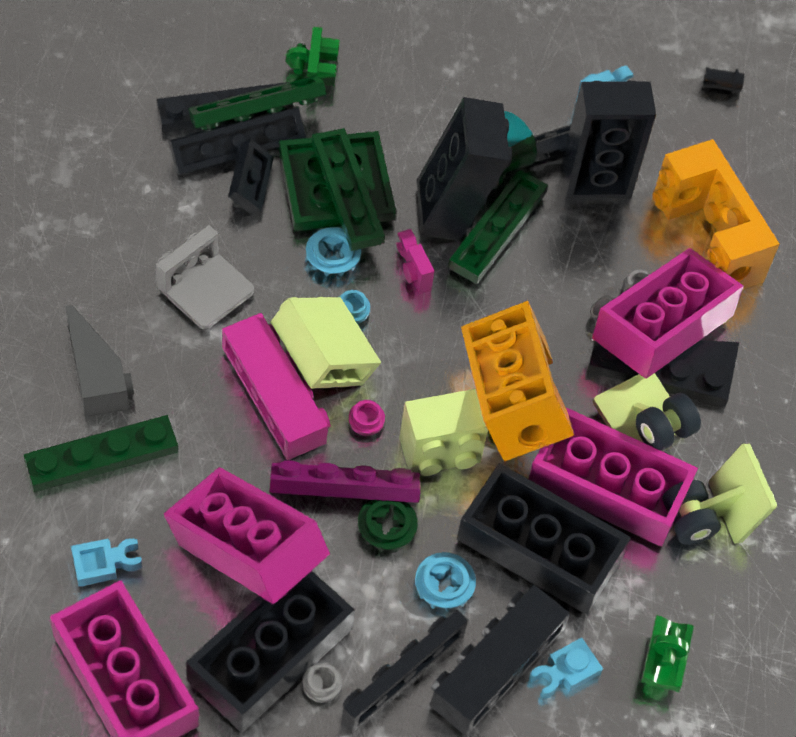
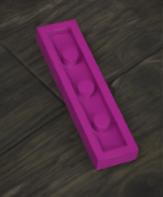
(345, 482)

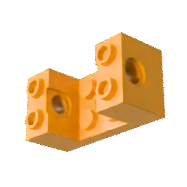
(703, 179)
(515, 381)

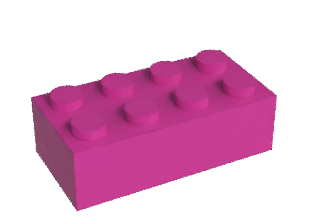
(667, 312)
(613, 477)
(247, 534)
(123, 666)

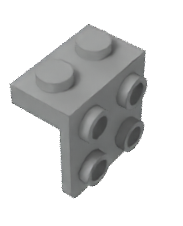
(201, 279)

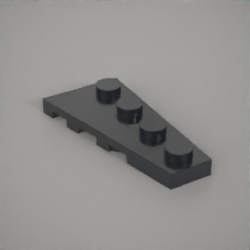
(700, 372)

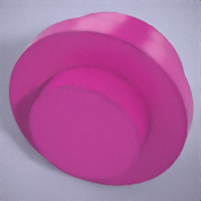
(366, 418)

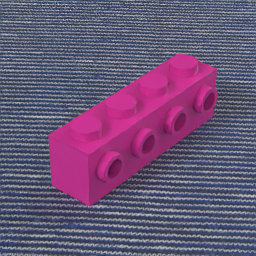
(275, 386)

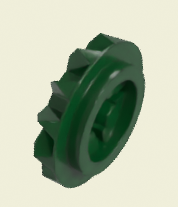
(377, 511)

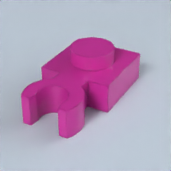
(417, 265)

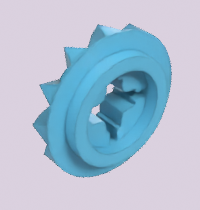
(331, 239)
(437, 567)

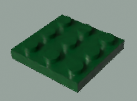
(307, 189)

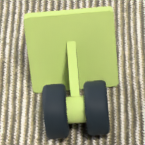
(647, 412)
(739, 497)

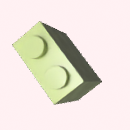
(325, 342)

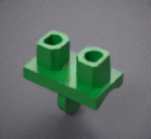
(321, 48)
(667, 655)

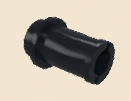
(723, 80)

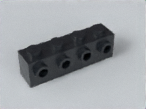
(498, 659)

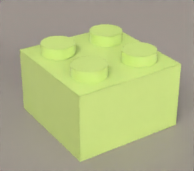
(443, 432)

